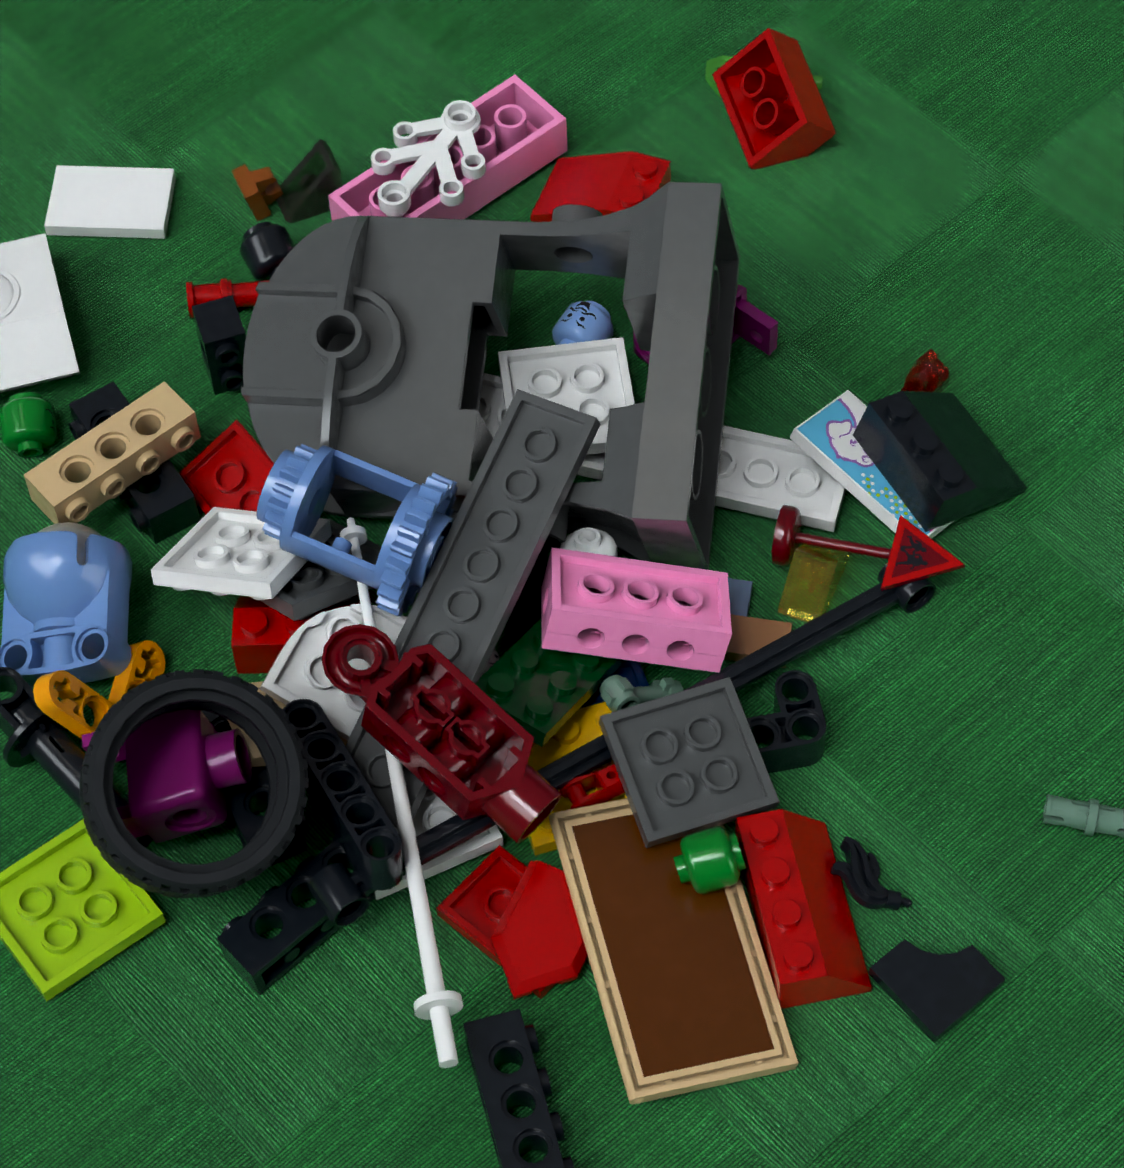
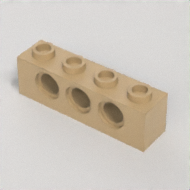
(113, 455)

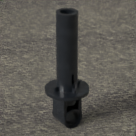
(43, 739)

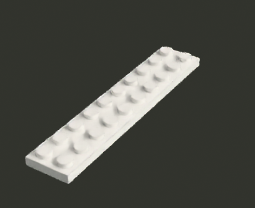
(754, 470)

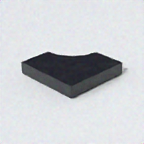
(935, 987)

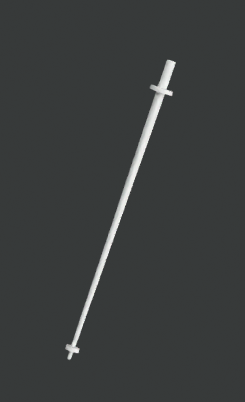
(437, 1002)

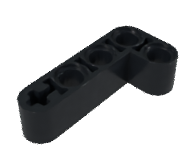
(790, 720)

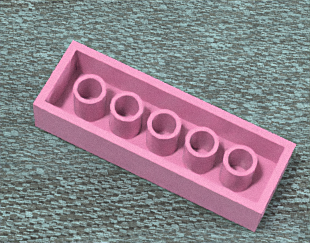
(515, 137)

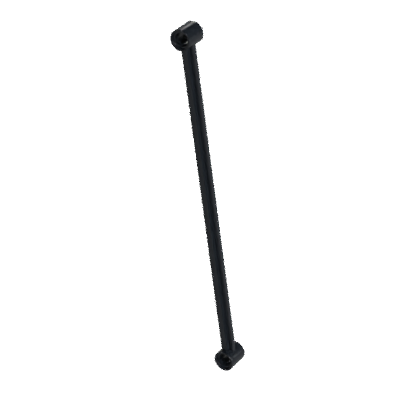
(345, 895)

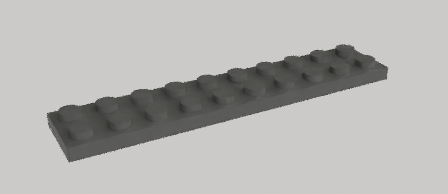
(487, 556)

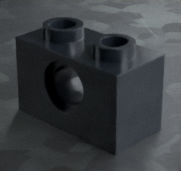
(221, 343)

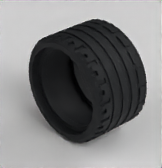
(261, 722)

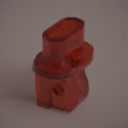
(926, 374)

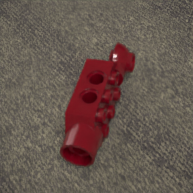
(443, 729)

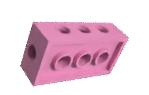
(635, 610)

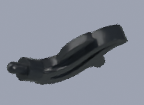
(861, 878)

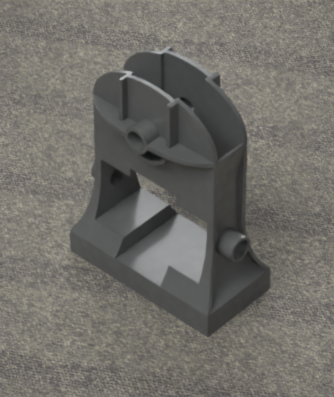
(383, 341)

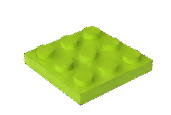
(70, 911)

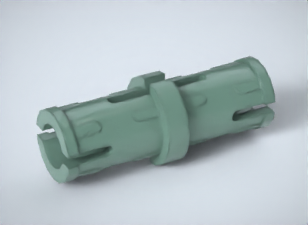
(1084, 815)

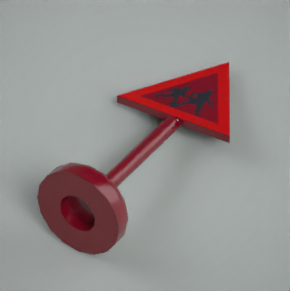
(909, 560)

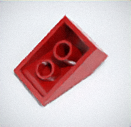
(602, 182)

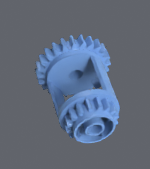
(298, 493)

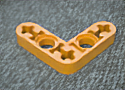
(70, 712)

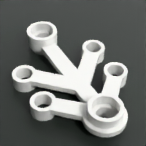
(458, 123)

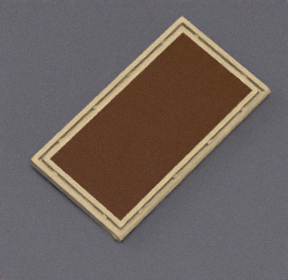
(670, 965)

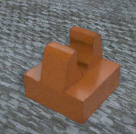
(258, 189)

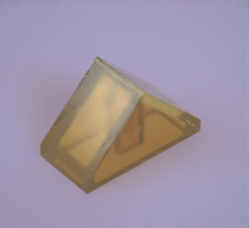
(811, 581)

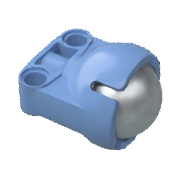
(66, 604)

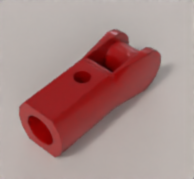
(606, 782)

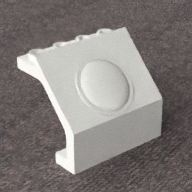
(32, 317)

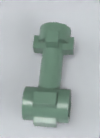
(620, 694)

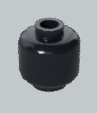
(265, 249)

